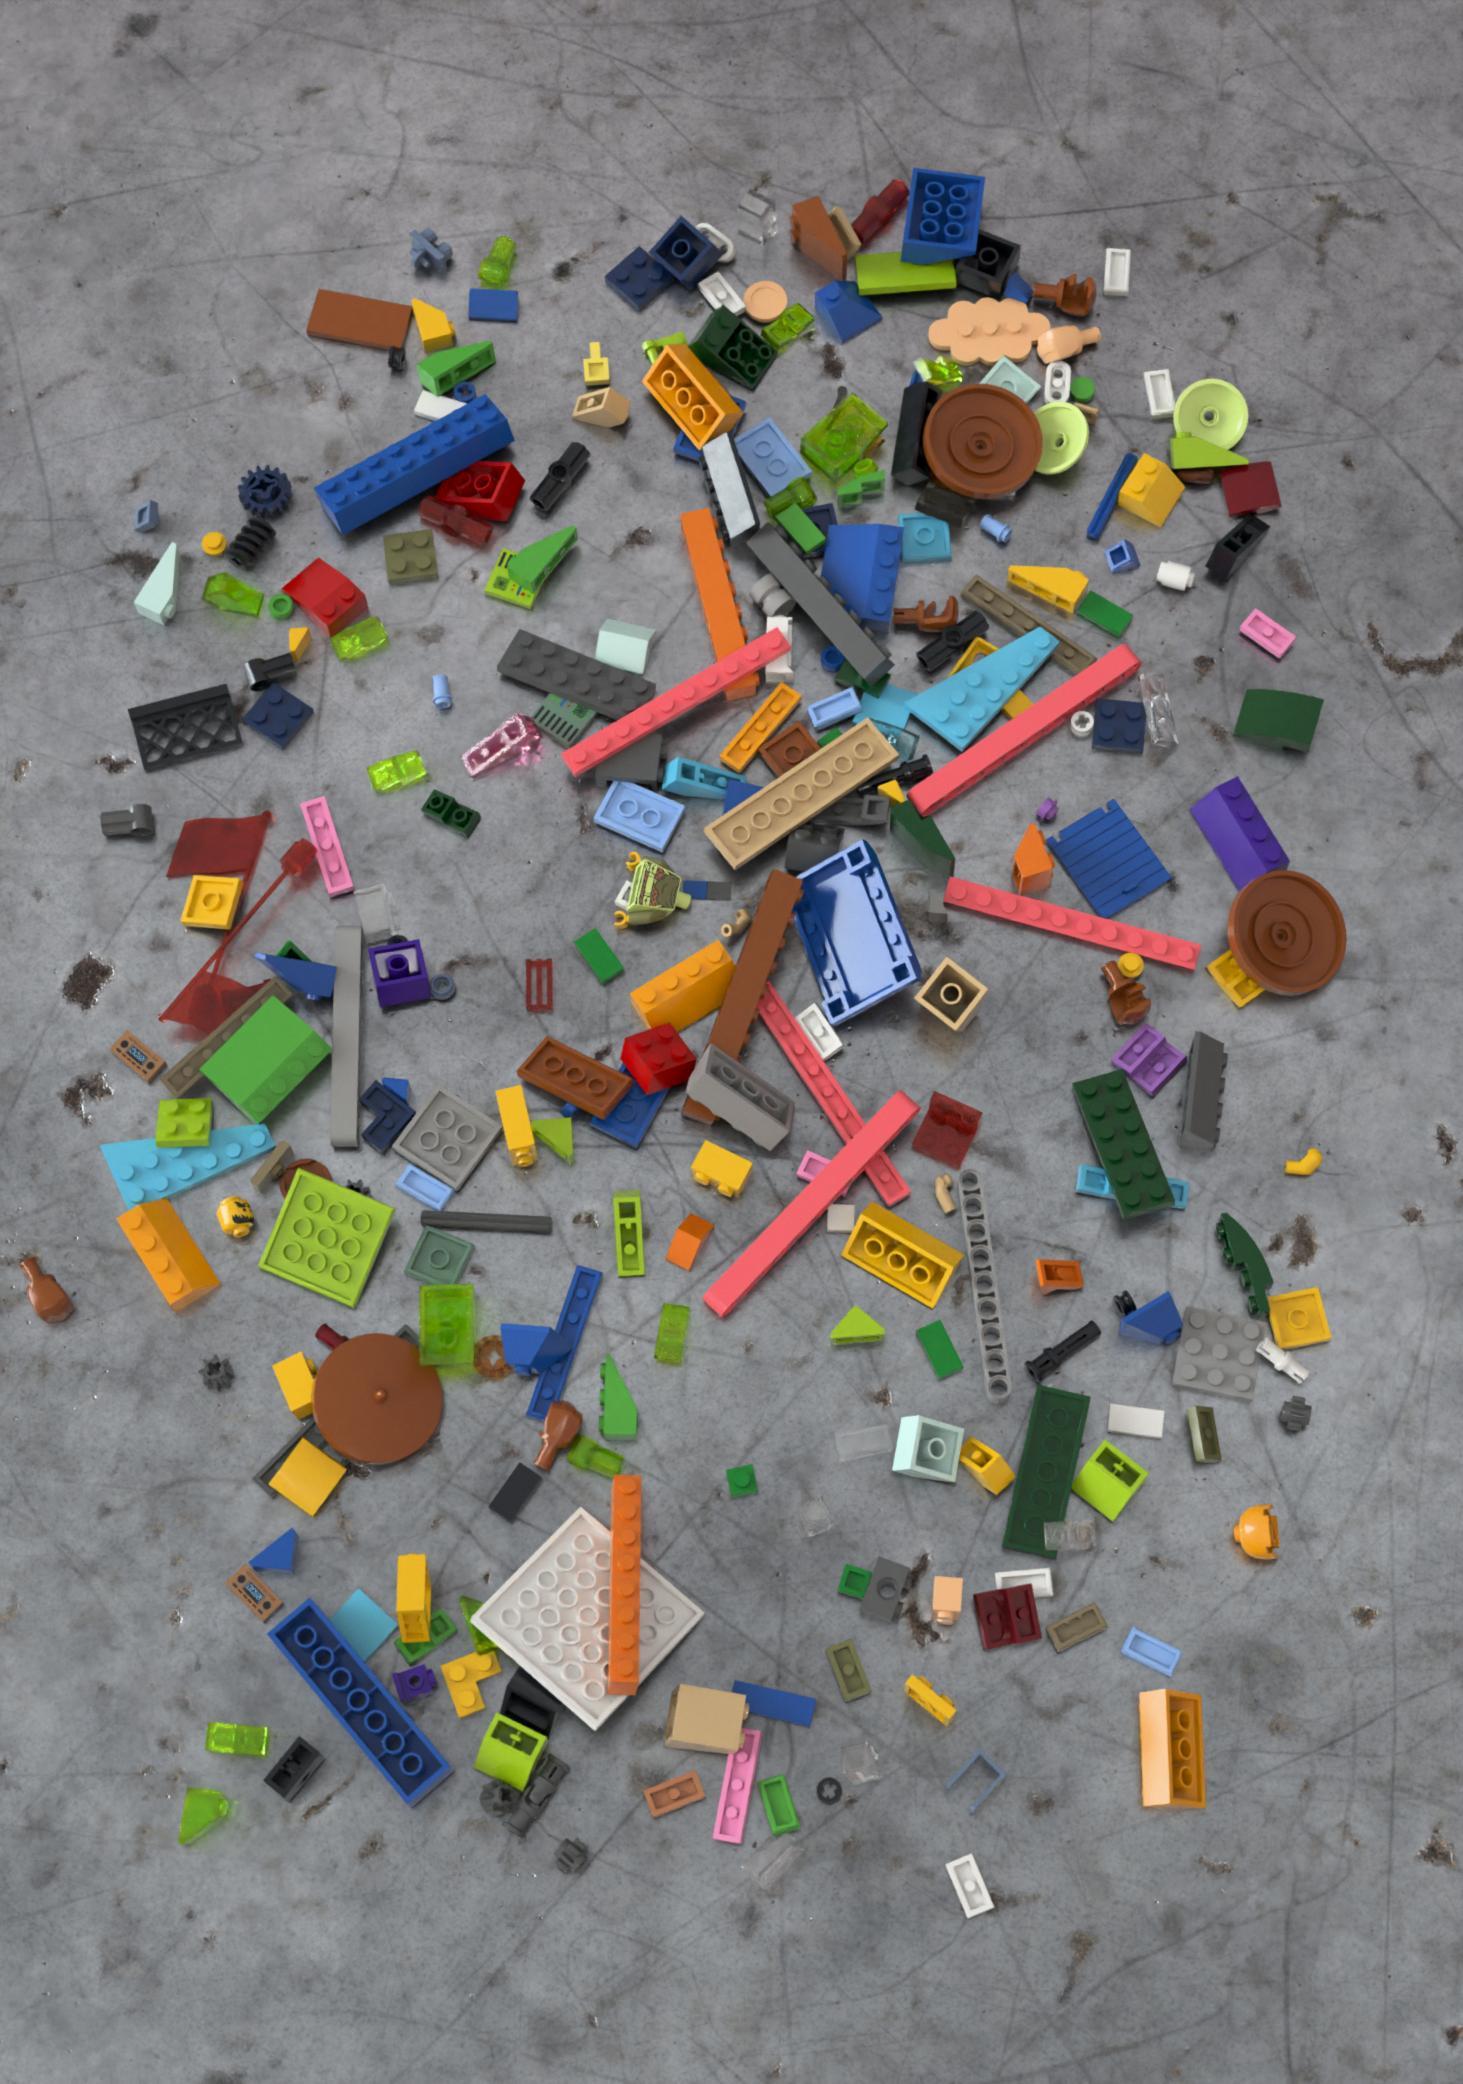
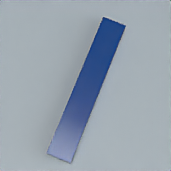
(570, 1327)

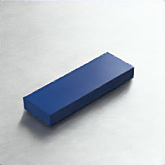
(777, 1703)

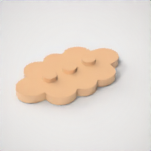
(988, 331)

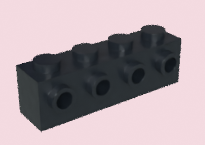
(909, 458)

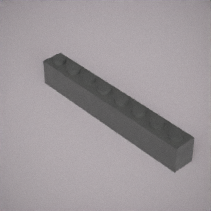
(820, 603)

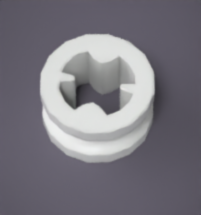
(1081, 715)

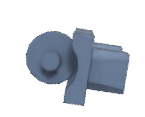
(426, 254)

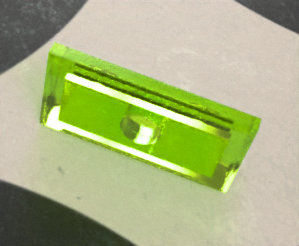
(481, 1642)

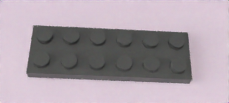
(574, 676)

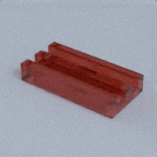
(539, 964)

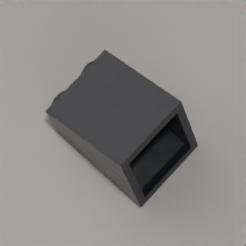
(531, 1704)

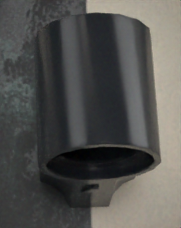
(262, 672)

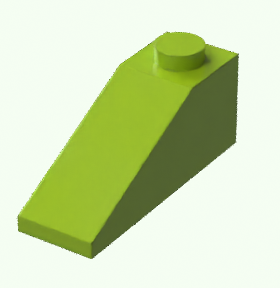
(1195, 452)
(629, 1232)

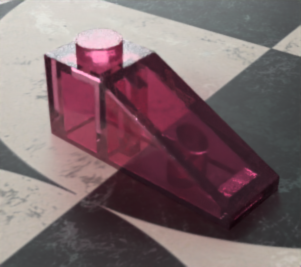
(502, 745)

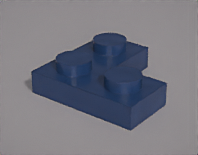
(391, 1115)

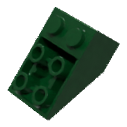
(732, 347)

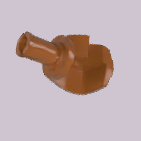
(1068, 295)
(925, 617)
(1125, 996)
(45, 1293)
(559, 1431)

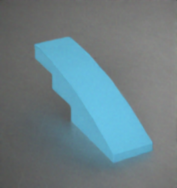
(1094, 1182)

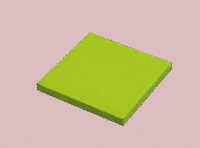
(326, 1237)

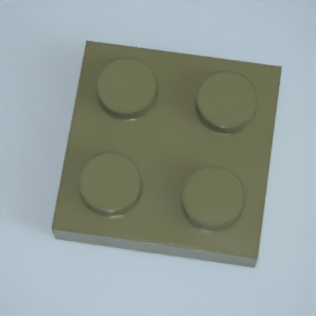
(410, 556)

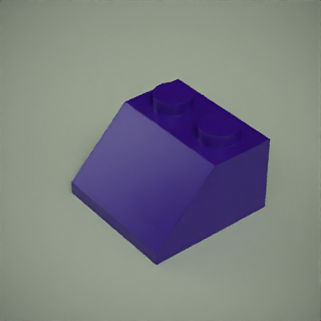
(399, 973)

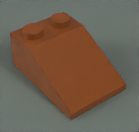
(818, 237)

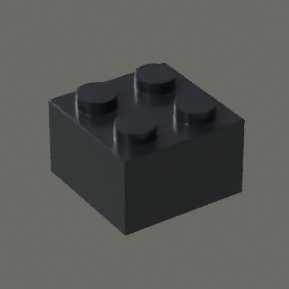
(990, 266)

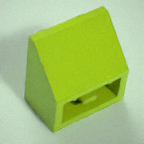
(1109, 1480)
(510, 1752)

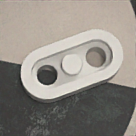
(719, 241)
(1057, 386)

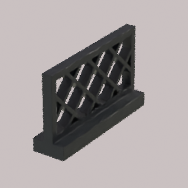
(179, 706)

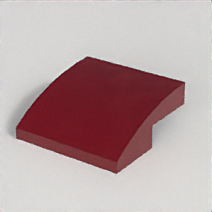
(1250, 488)
(1007, 1616)

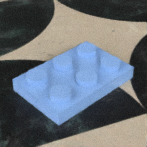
(770, 457)
(639, 814)

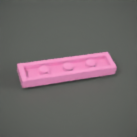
(327, 845)
(737, 1789)

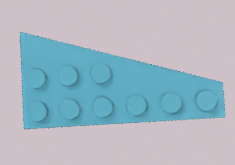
(974, 696)
(160, 1173)

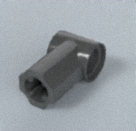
(134, 821)

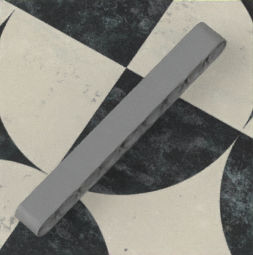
(347, 1037)
(984, 1298)

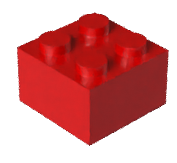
(658, 1058)

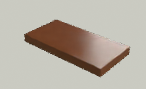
(359, 320)
(575, 1077)

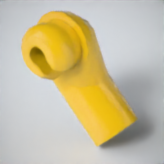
(1306, 1165)

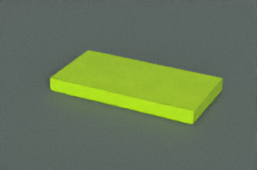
(886, 274)

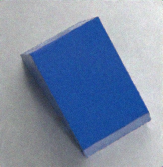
(278, 1556)

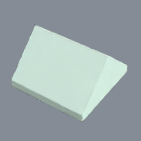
(625, 646)

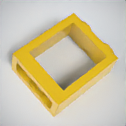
(517, 1126)
(413, 1598)

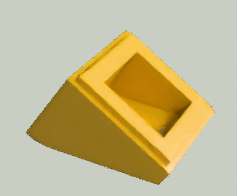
(299, 641)
(893, 791)

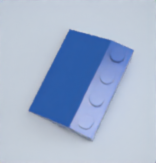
(942, 216)
(863, 569)

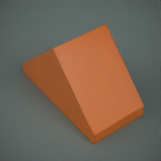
(689, 1241)

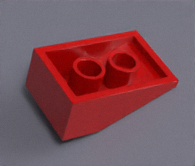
(484, 489)
(326, 597)

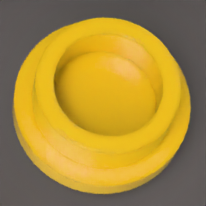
(214, 544)
(1131, 965)

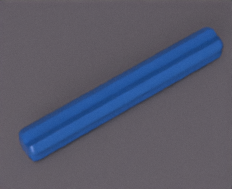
(1111, 496)

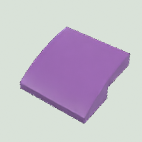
(1149, 1060)

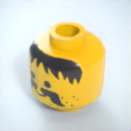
(235, 1216)

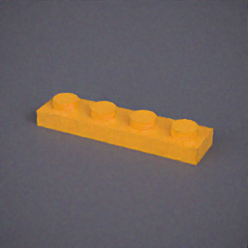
(760, 727)

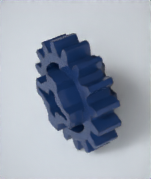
(276, 487)

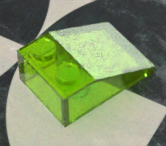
(842, 437)
(447, 1324)

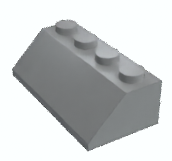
(741, 1098)

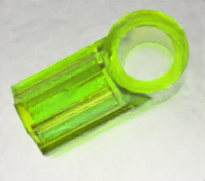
(496, 266)
(796, 492)
(588, 1454)

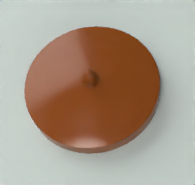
(982, 441)
(1286, 932)
(376, 1399)

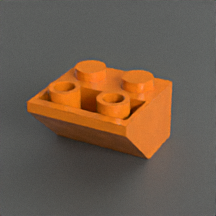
(1032, 864)

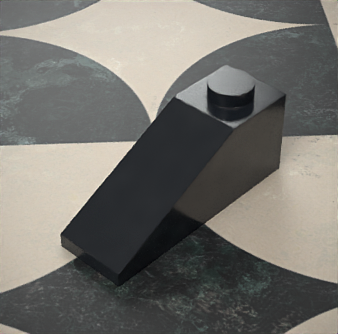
(1236, 546)

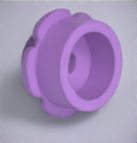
(1047, 809)

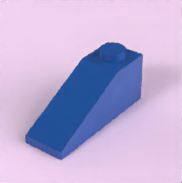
(304, 976)

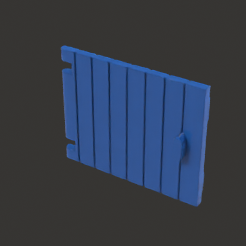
(1109, 860)

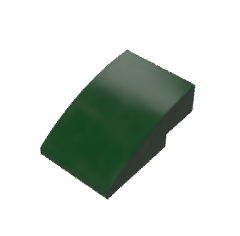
(1278, 718)
(922, 839)

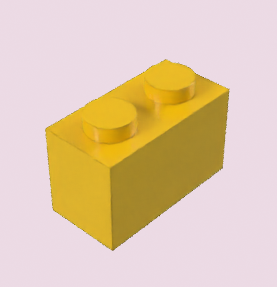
(721, 1169)
(296, 1380)

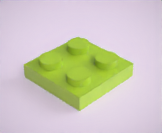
(184, 1122)

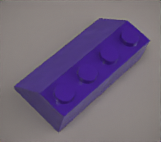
(1239, 833)

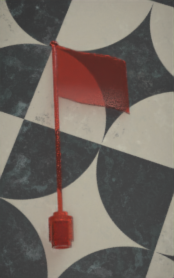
(219, 848)
(211, 997)

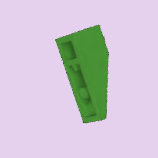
(449, 367)
(538, 560)

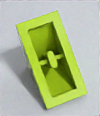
(556, 1134)
(857, 1328)

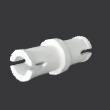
(1283, 1360)

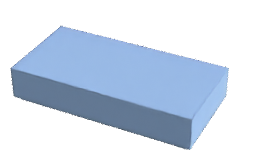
(834, 708)
(424, 1188)
(1151, 1652)

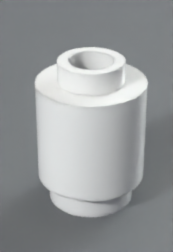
(1175, 575)

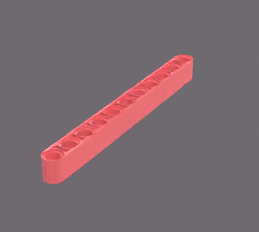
(1023, 730)
(811, 1203)

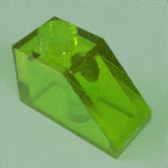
(232, 595)
(200, 1814)

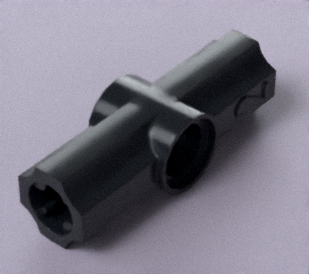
(567, 465)
(963, 632)

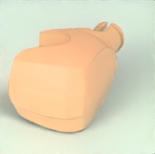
(1064, 342)

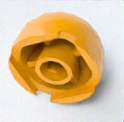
(1258, 1532)

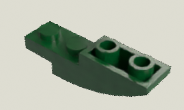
(1244, 1254)

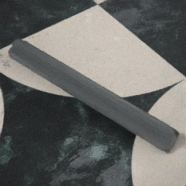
(486, 1221)

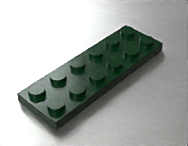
(1123, 1144)
(1046, 1468)

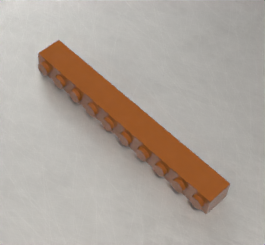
(750, 975)

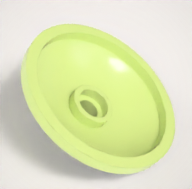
(1224, 402)
(1061, 423)

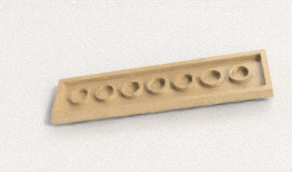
(801, 793)

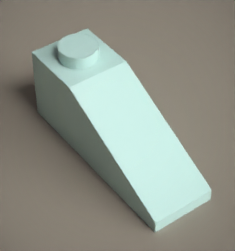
(159, 594)

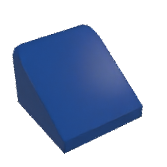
(1018, 288)
(1122, 556)
(399, 1087)

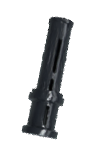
(906, 772)
(1050, 1355)

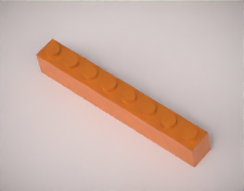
(716, 593)
(624, 1585)

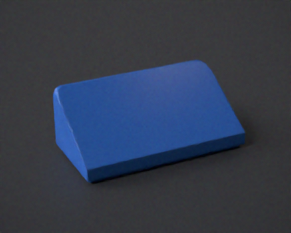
(493, 304)

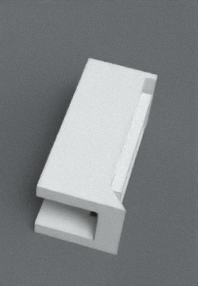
(780, 669)

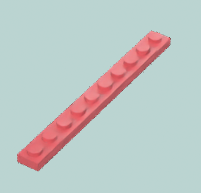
(676, 702)
(1072, 923)
(827, 1091)

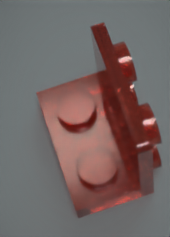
(947, 1129)

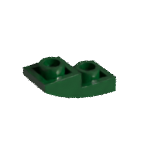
(851, 678)
(450, 813)

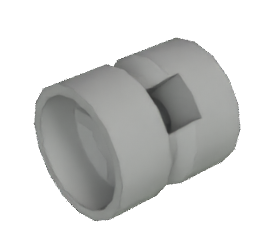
(771, 595)

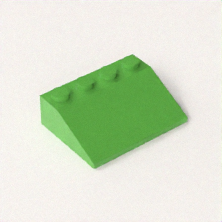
(265, 1059)

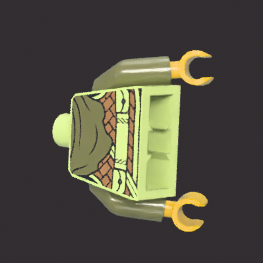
(652, 892)

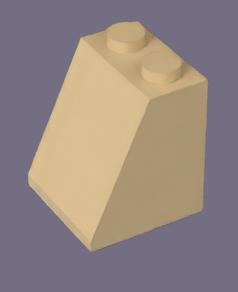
(952, 995)
(705, 1720)

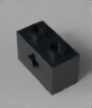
(294, 1769)

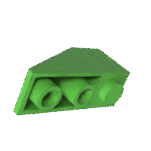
(620, 1411)

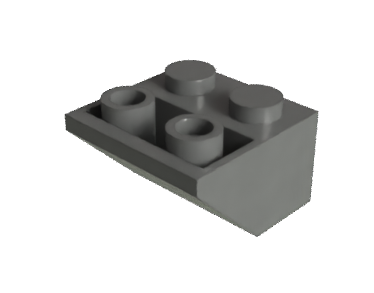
(812, 845)

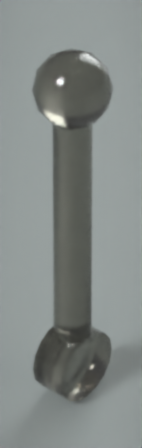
(842, 392)

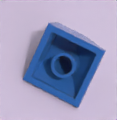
(845, 309)
(1153, 1322)
(531, 1347)

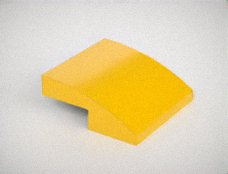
(1233, 979)
(307, 1476)

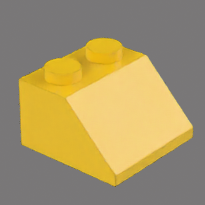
(1151, 490)

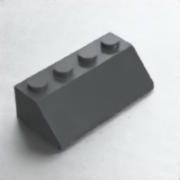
(1202, 1093)

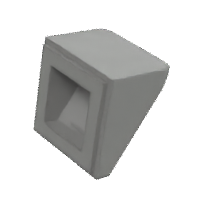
(936, 911)

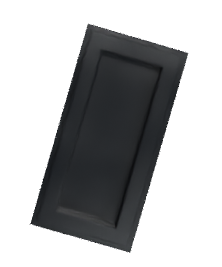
(515, 1492)

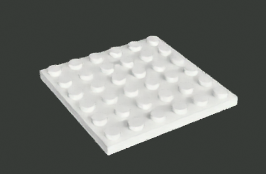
(557, 1618)

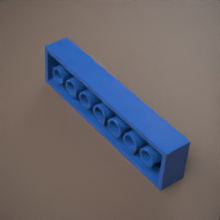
(414, 464)
(360, 1702)

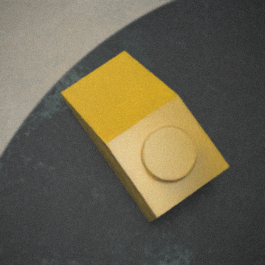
(433, 326)
(985, 1465)

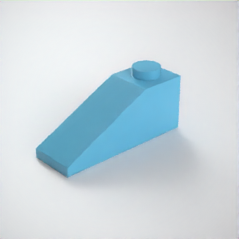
(697, 779)

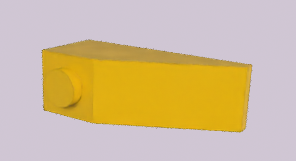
(1053, 584)

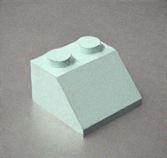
(928, 1449)

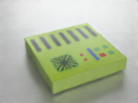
(505, 589)

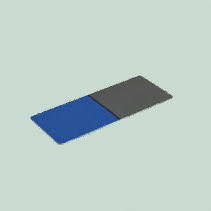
(708, 890)

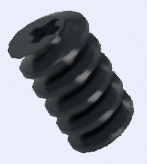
(248, 541)

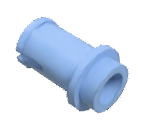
(996, 528)
(441, 698)

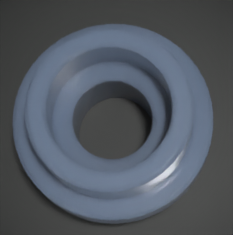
(441, 979)

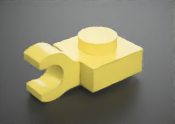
(597, 368)

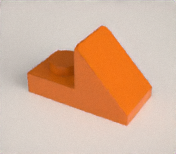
(1059, 1275)

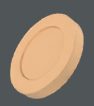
(765, 301)

